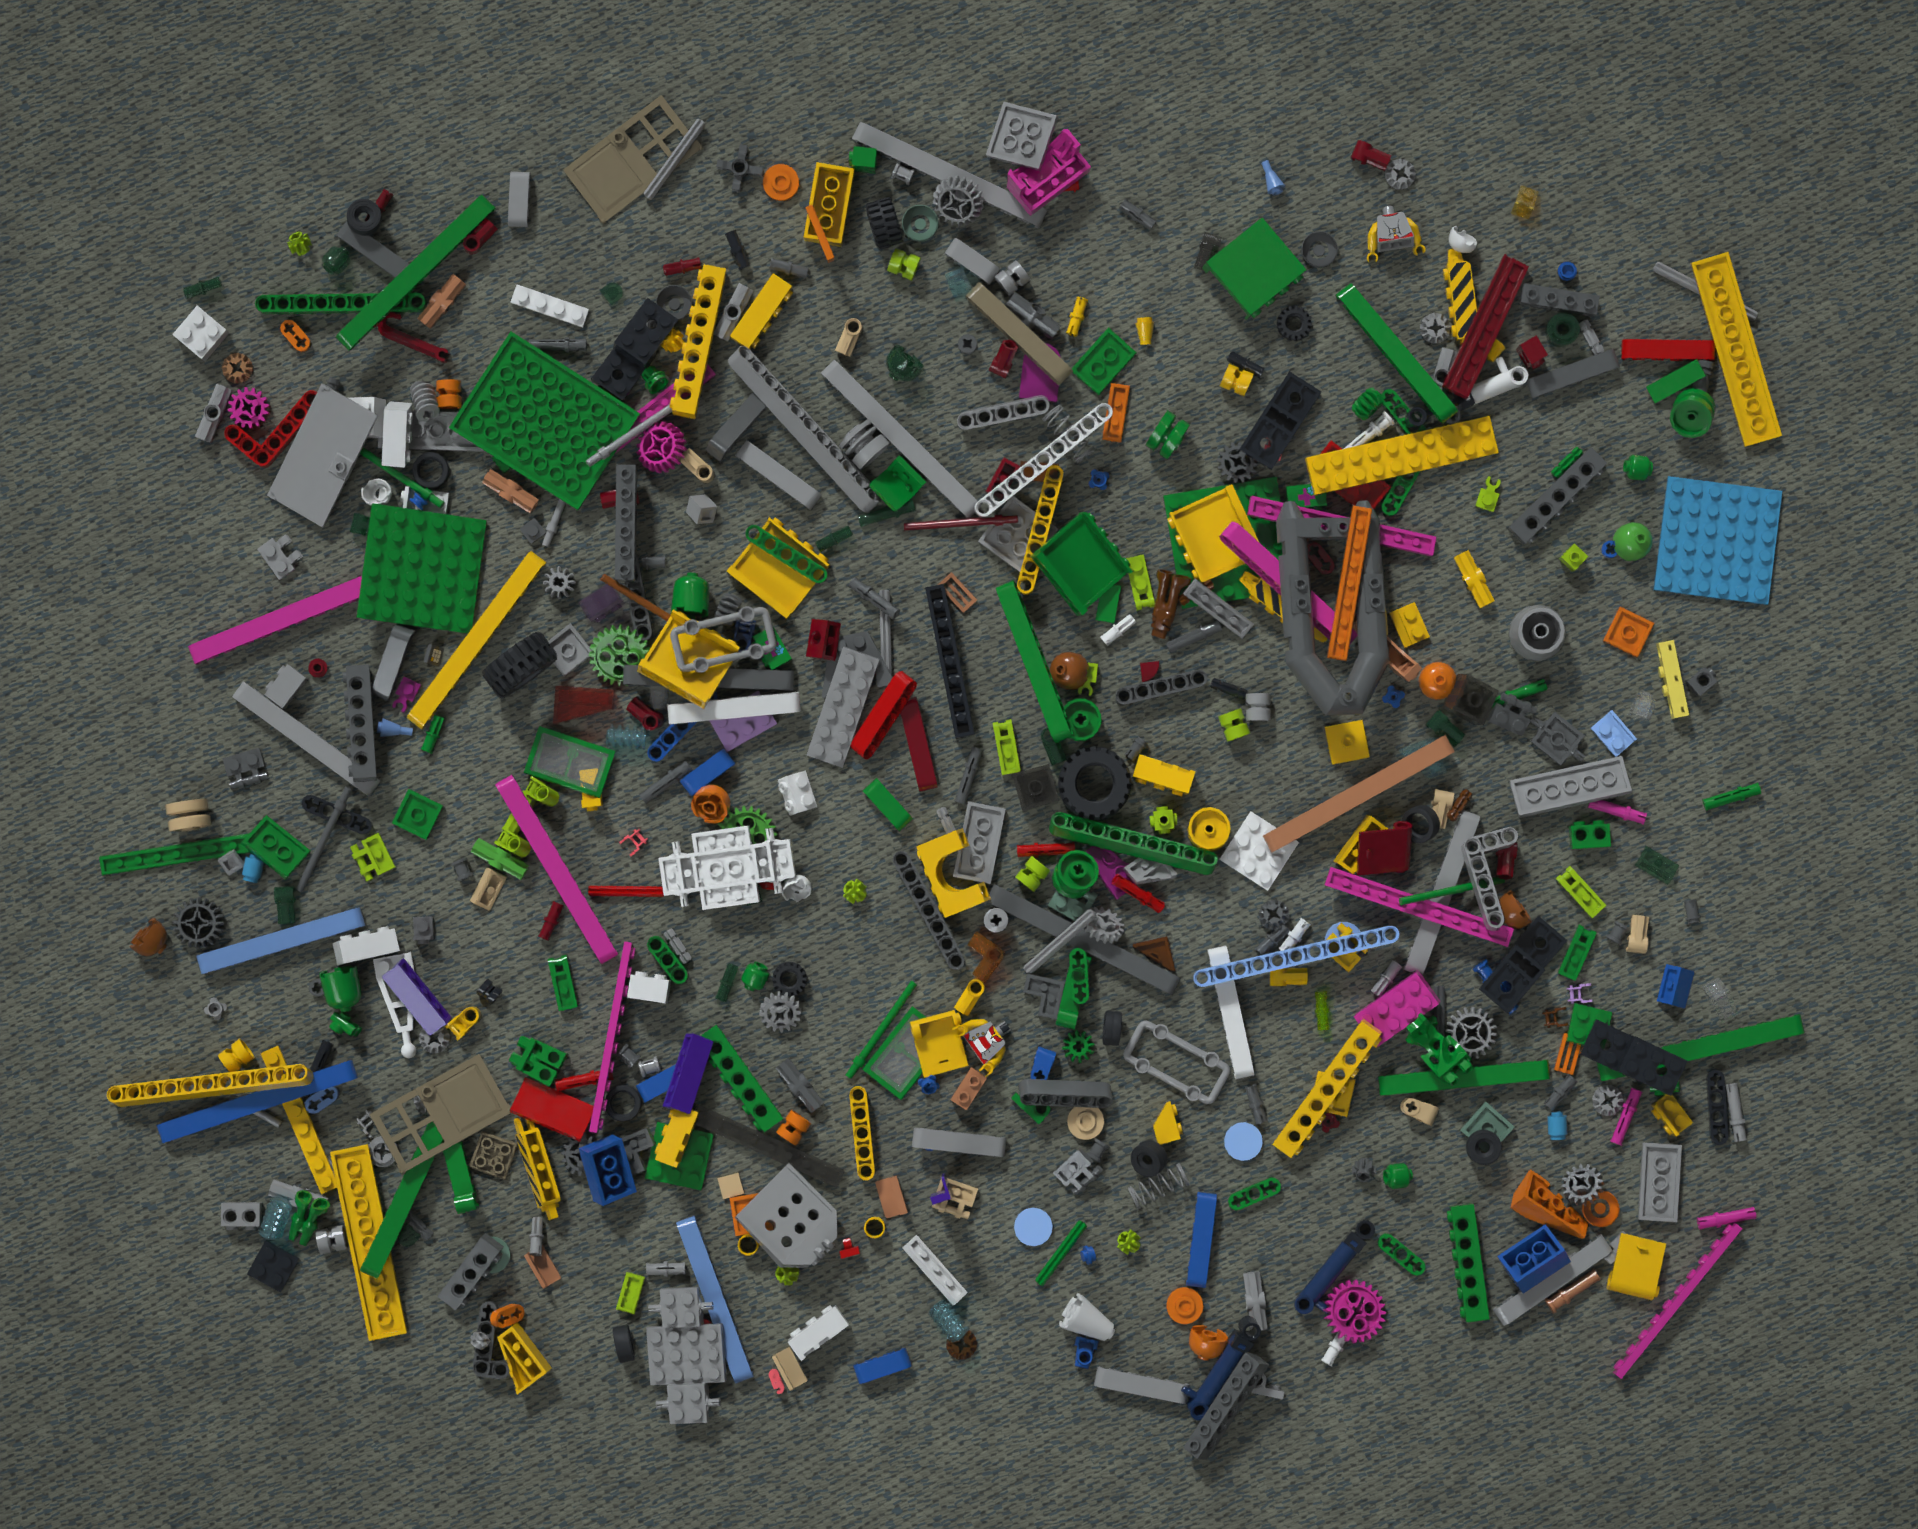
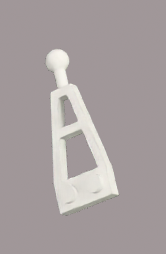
(382, 966)

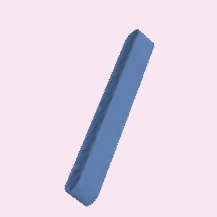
(280, 940)
(712, 1292)

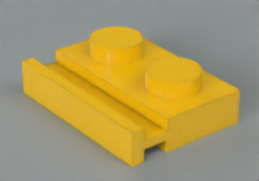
(1409, 625)

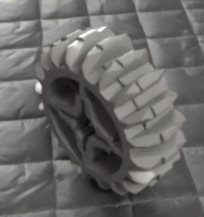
(957, 210)
(1481, 1019)

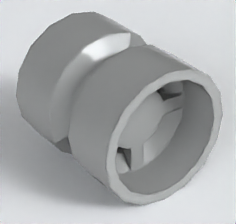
(1007, 282)
(1258, 707)
(325, 1242)

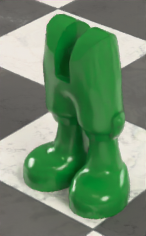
(309, 1225)

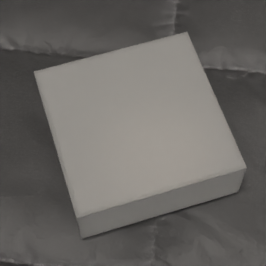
(231, 862)

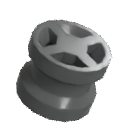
(969, 347)

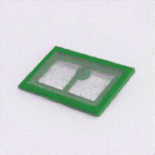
(569, 762)
(896, 1060)

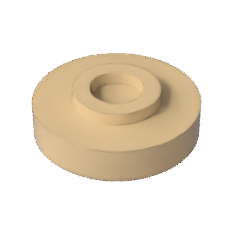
(1085, 1122)

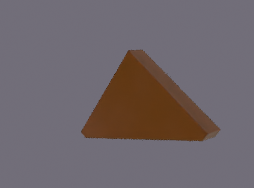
(1158, 950)

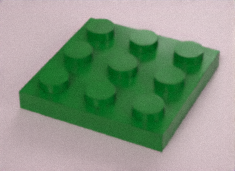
(693, 1163)

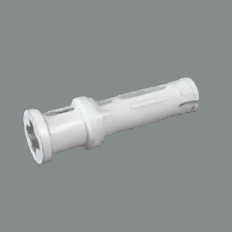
(1375, 429)

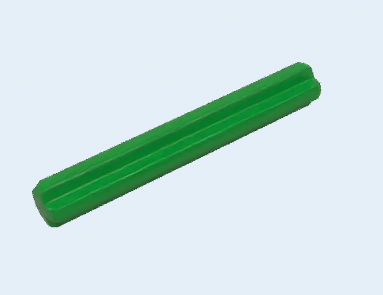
(1060, 1253)

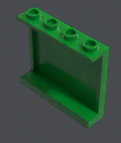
(1256, 268)
(1081, 562)

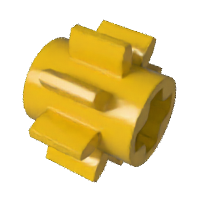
(673, 341)

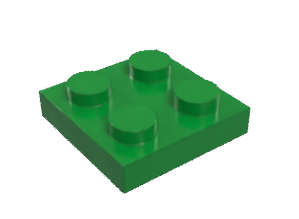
(417, 814)
(1582, 1021)

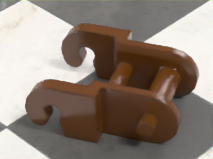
(1555, 1018)

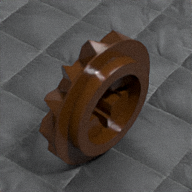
(966, 1352)

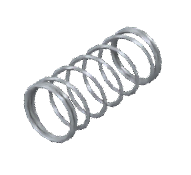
(1057, 410)
(1179, 1169)

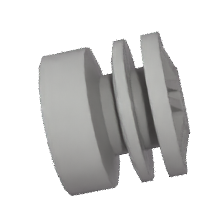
(864, 444)

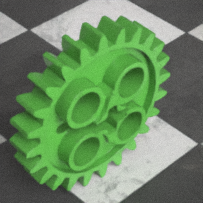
(606, 665)
(760, 822)

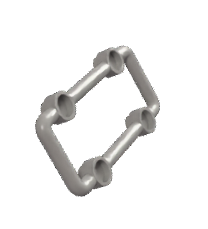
(692, 627)
(1161, 1032)

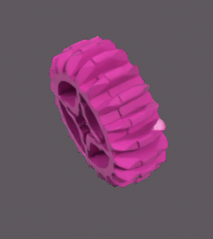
(668, 448)

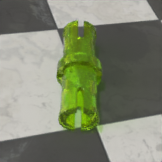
(1322, 1010)

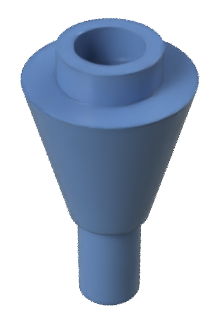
(1273, 182)
(388, 728)

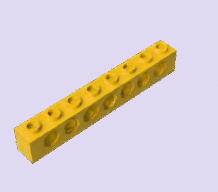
(689, 407)
(1284, 1141)

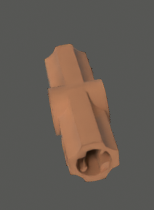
(441, 301)
(510, 491)

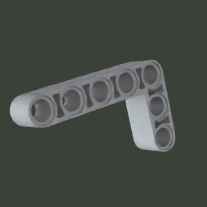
(1484, 874)

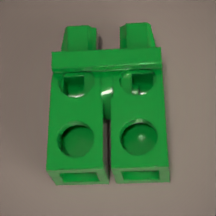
(532, 1059)

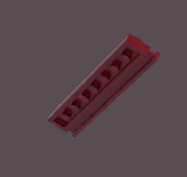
(1485, 326)

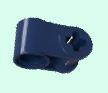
(743, 633)

